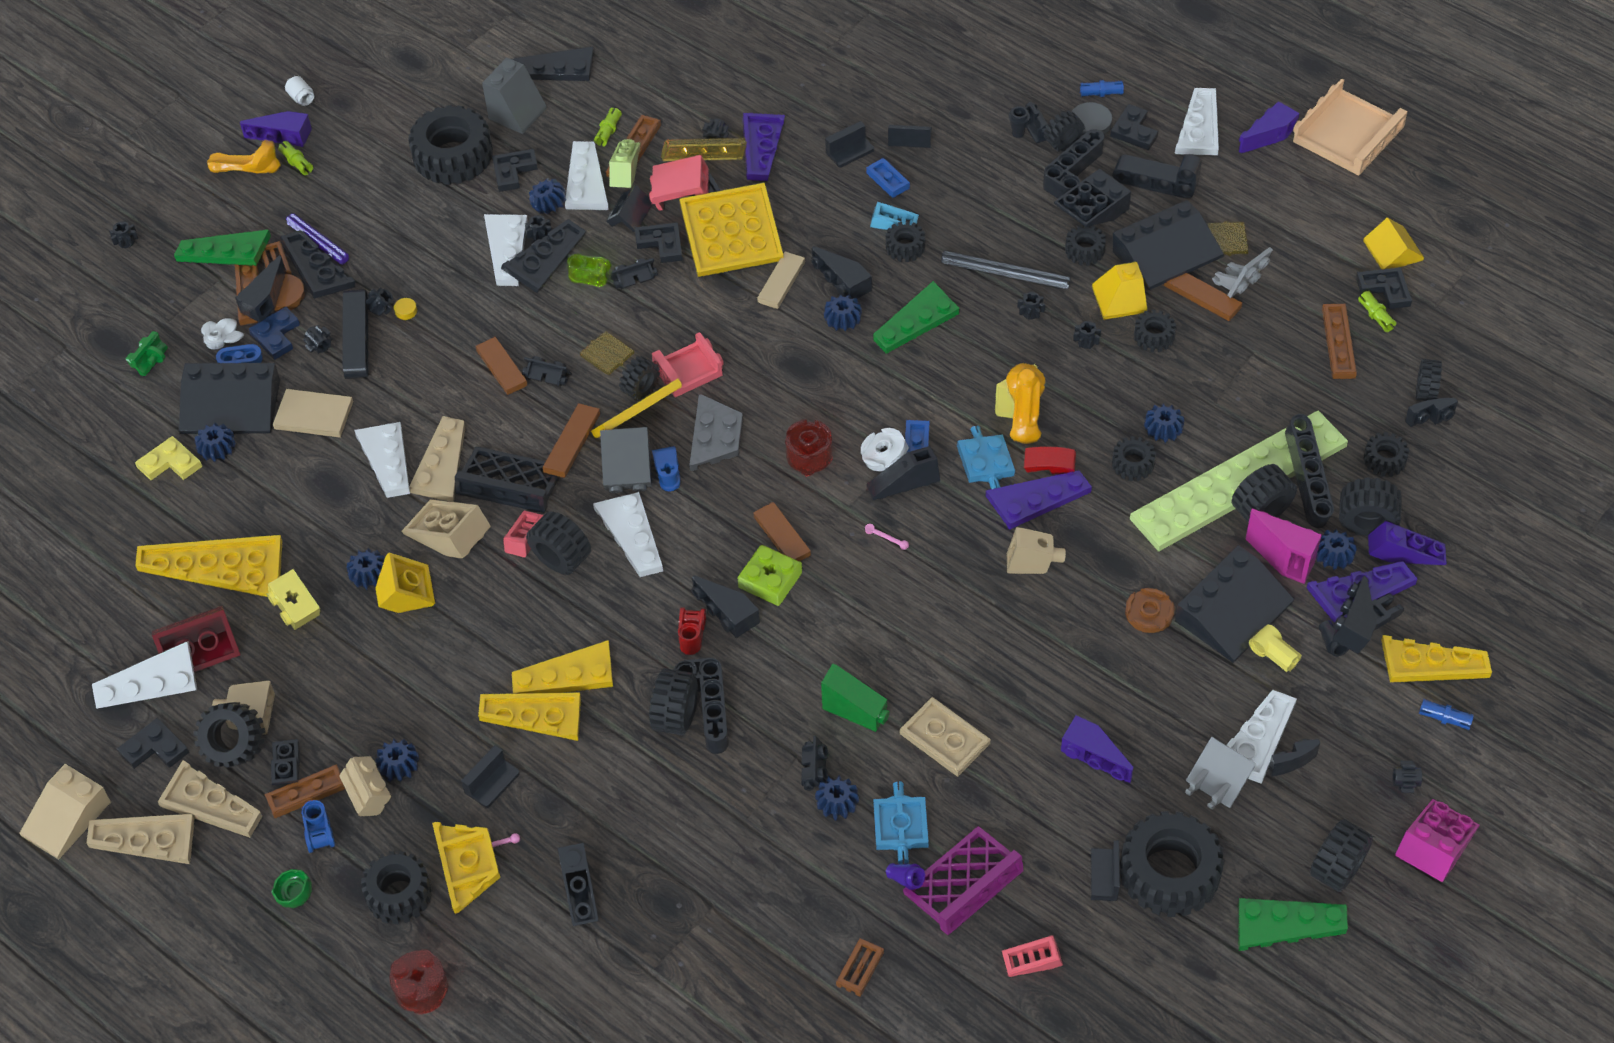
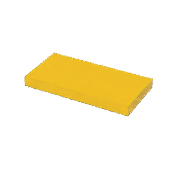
(638, 407)

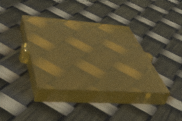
(1230, 237)
(607, 353)

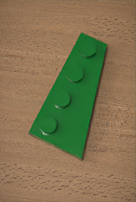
(224, 249)
(920, 315)
(1279, 921)

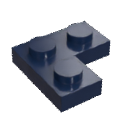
(271, 332)

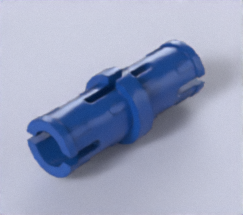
(1101, 88)
(1446, 714)

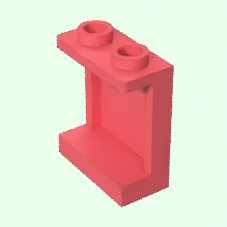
(678, 180)
(692, 365)

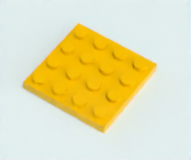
(731, 229)

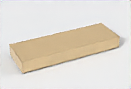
(781, 280)

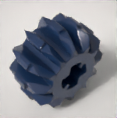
(547, 196)
(842, 312)
(1164, 423)
(215, 442)
(1336, 549)
(365, 568)
(397, 760)
(837, 797)

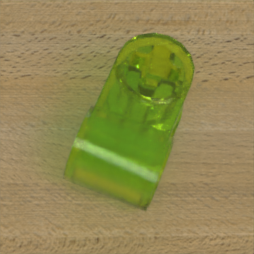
(587, 269)

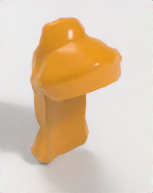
(261, 161)
(1025, 387)

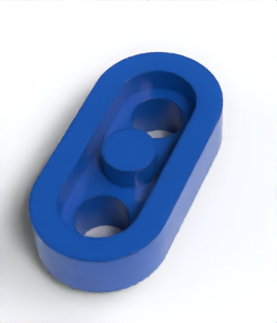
(240, 354)

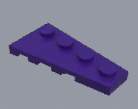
(762, 138)
(1382, 581)

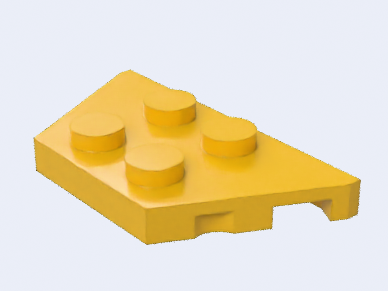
(466, 862)

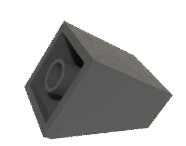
(512, 96)
(626, 459)

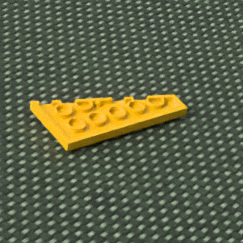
(227, 563)

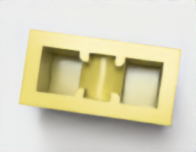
(291, 587)

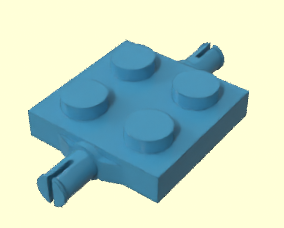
(985, 458)
(900, 823)

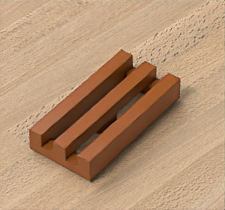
(270, 247)
(850, 985)

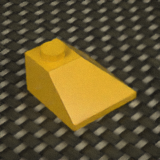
(1120, 291)
(404, 585)

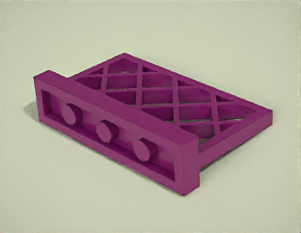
(982, 888)

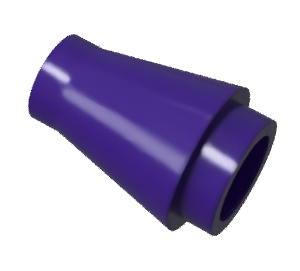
(907, 875)

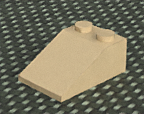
(448, 527)
(64, 811)

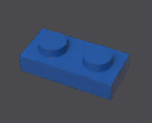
(888, 177)
(917, 434)

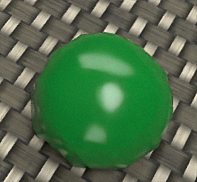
(292, 888)

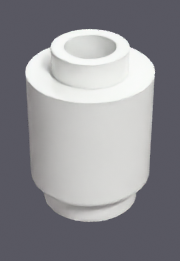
(299, 91)

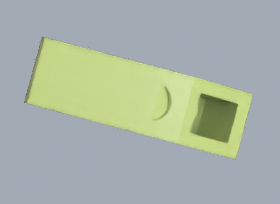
(624, 164)

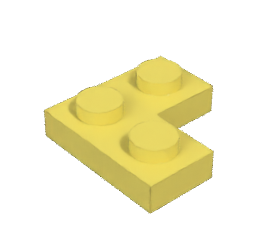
(168, 454)

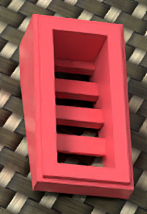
(515, 540)
(1034, 966)

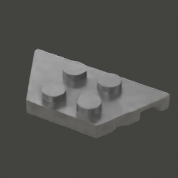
(715, 433)

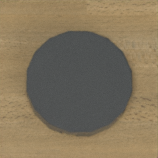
(1094, 116)

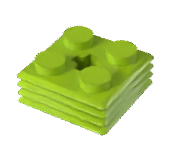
(769, 575)

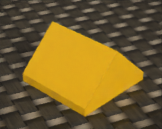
(1392, 245)

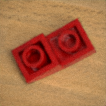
(1055, 459)

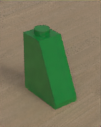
(853, 699)

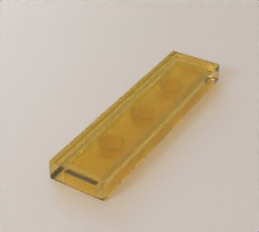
(709, 149)

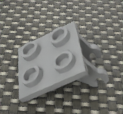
(1239, 276)
(1220, 773)

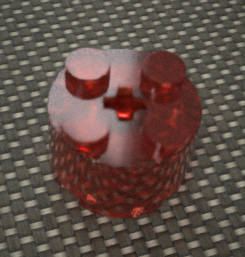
(808, 446)
(418, 981)

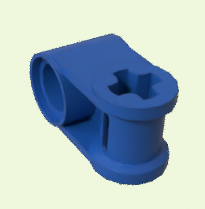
(667, 468)
(317, 830)

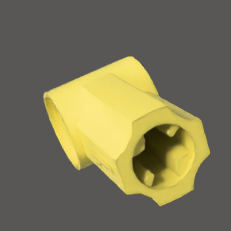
(1269, 643)

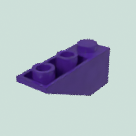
(278, 128)
(1269, 129)
(1399, 544)
(1091, 745)

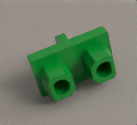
(150, 351)

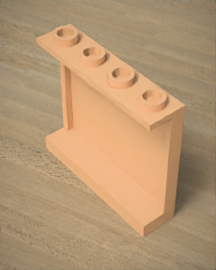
(1347, 129)

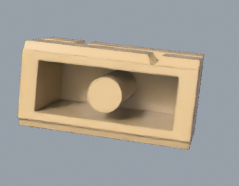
(365, 786)

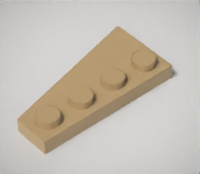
(441, 462)
(209, 802)
(151, 836)

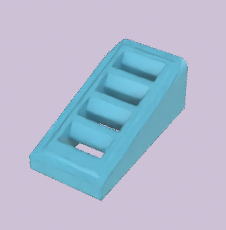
(886, 215)

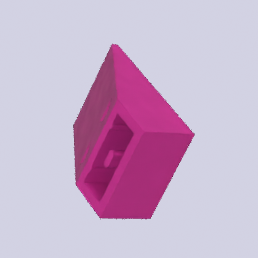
(1283, 544)
(1436, 839)

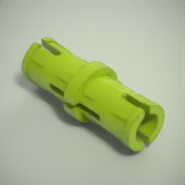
(608, 126)
(295, 158)
(1377, 311)

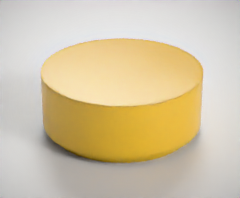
(405, 308)

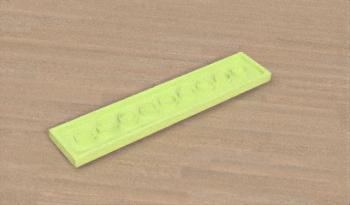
(1211, 493)

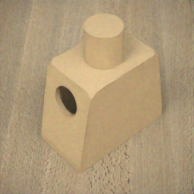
(1032, 552)
(256, 695)

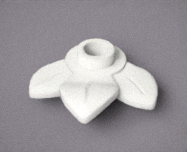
(220, 333)

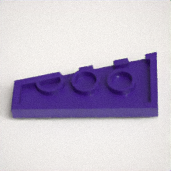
(1036, 497)

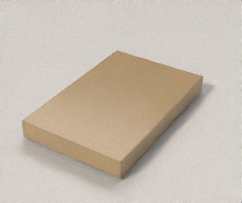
(313, 413)
(945, 736)

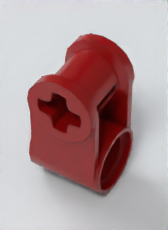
(691, 630)

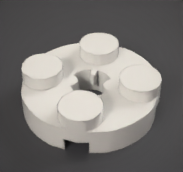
(874, 443)

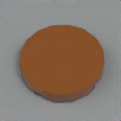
(291, 293)
(1149, 610)

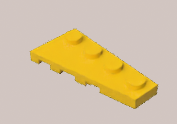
(1421, 662)
(567, 673)
(536, 712)

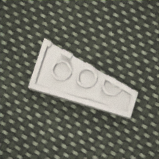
(1200, 125)
(585, 181)
(506, 240)
(386, 456)
(631, 531)
(153, 678)
(1263, 731)

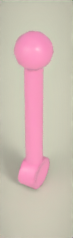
(869, 529)
(514, 838)

